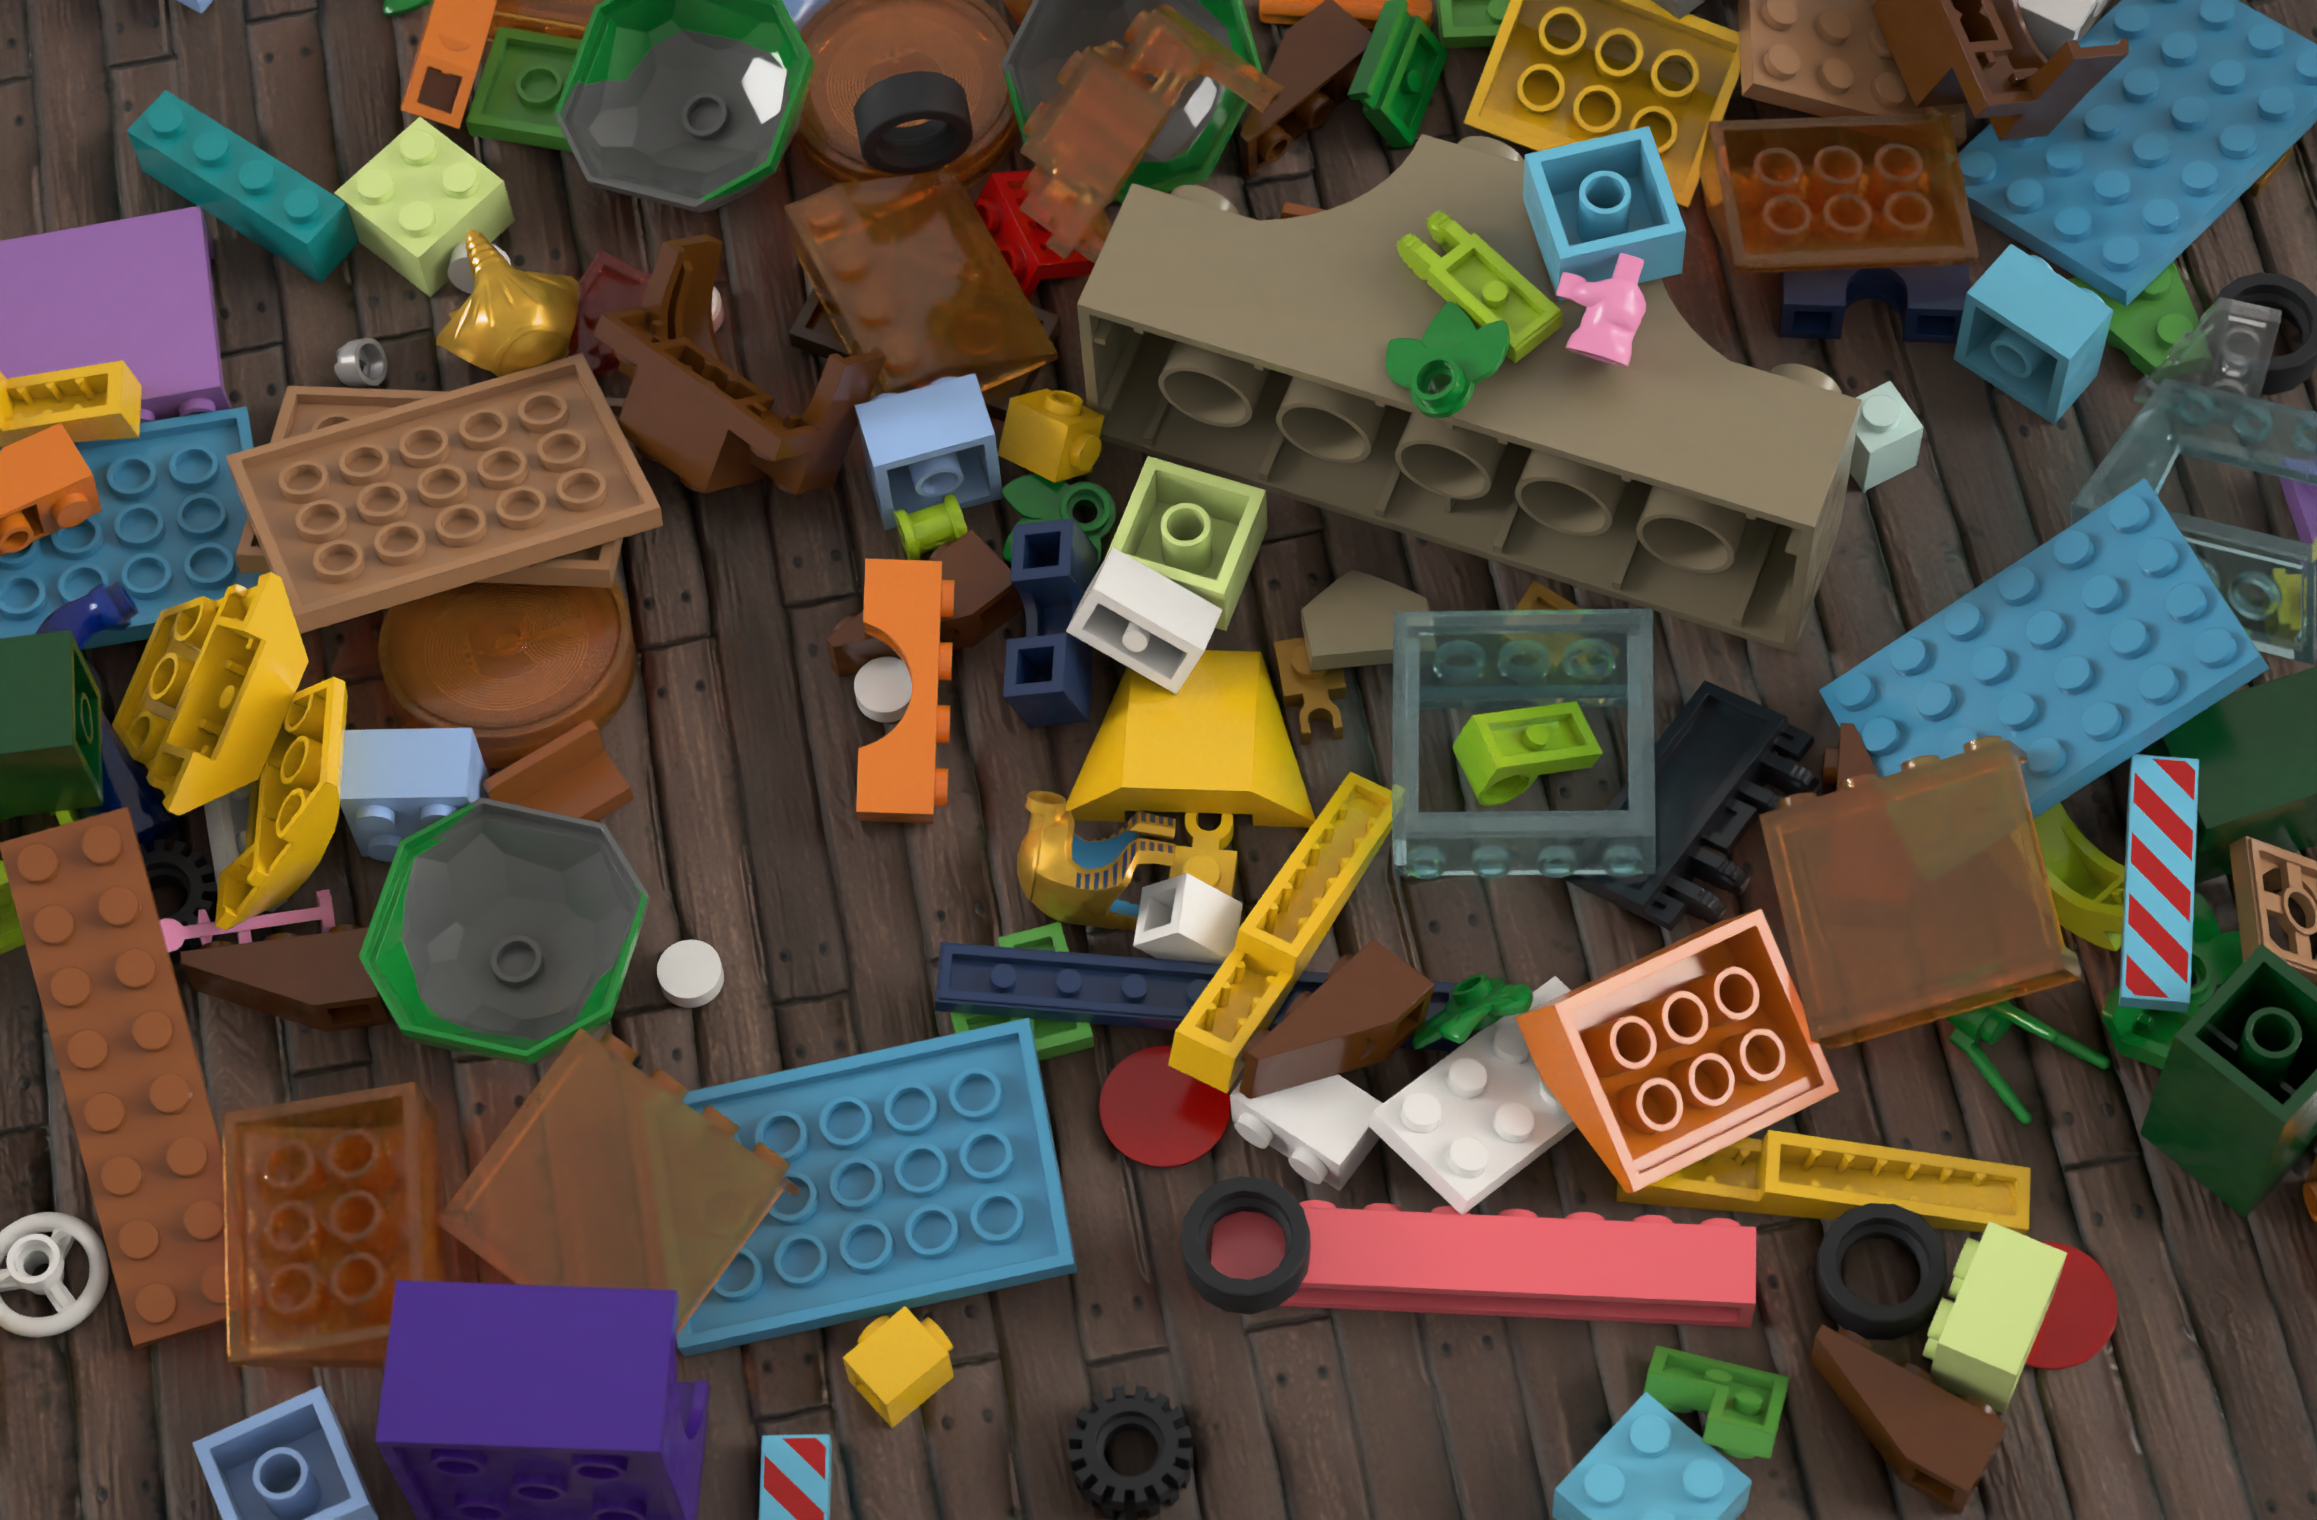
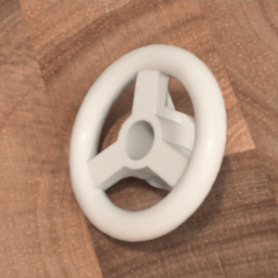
(29, 1250)

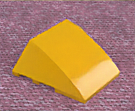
(213, 692)
(1197, 751)
(289, 807)

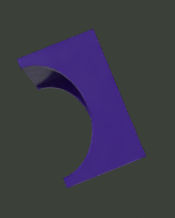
(540, 1404)

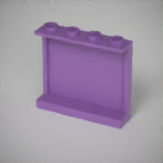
(114, 295)

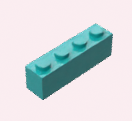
(243, 186)

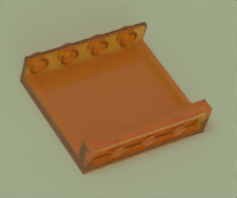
(1916, 894)
(615, 1183)

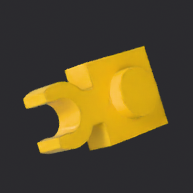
(1206, 857)

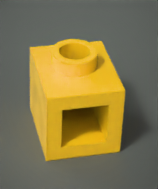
(1051, 434)
(899, 1364)

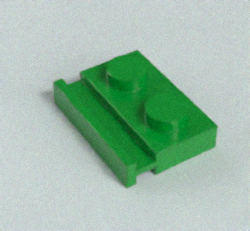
(1398, 73)

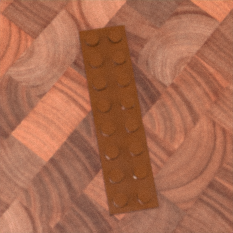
(126, 1069)

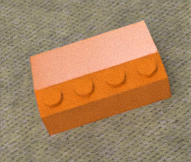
(1680, 1051)

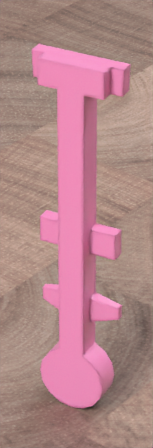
(205, 929)

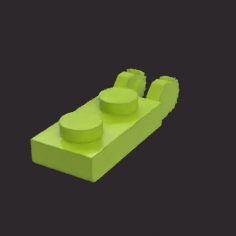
(1481, 284)

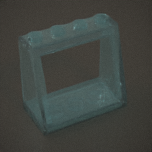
(2260, 575)
(1523, 663)

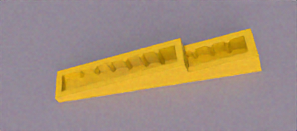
(87, 400)
(1283, 933)
(1831, 1176)

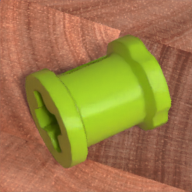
(930, 526)

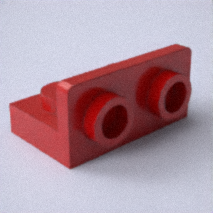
(1020, 236)

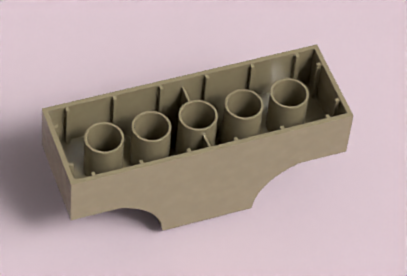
(1640, 482)

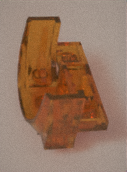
(1111, 115)

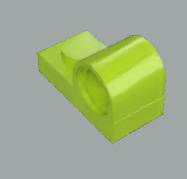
(1513, 747)

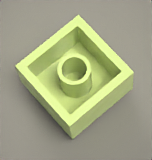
(422, 201)
(1194, 530)
(1998, 1310)

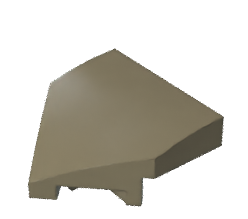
(1354, 621)

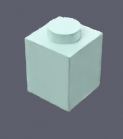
(1885, 437)

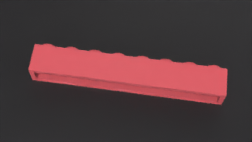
(1506, 1264)

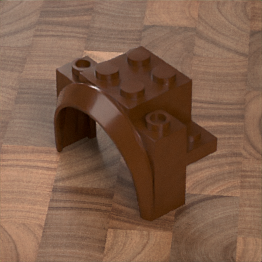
(1988, 59)
(703, 414)

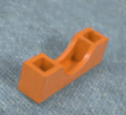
(905, 612)

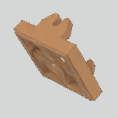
(2265, 868)

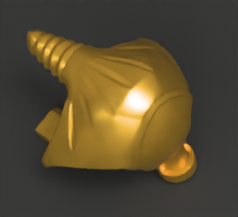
(512, 314)
(1083, 878)

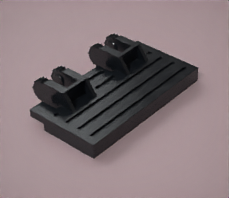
(1707, 794)

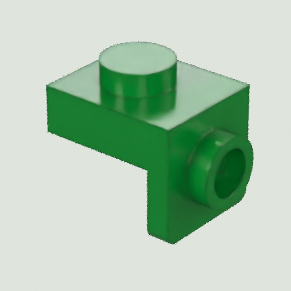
(2143, 1032)

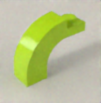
(2082, 880)

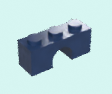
(1925, 298)
(1048, 668)

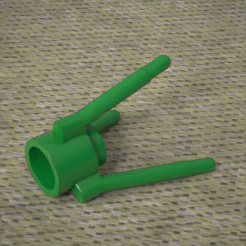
(1990, 1025)

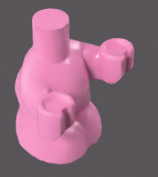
(1611, 312)

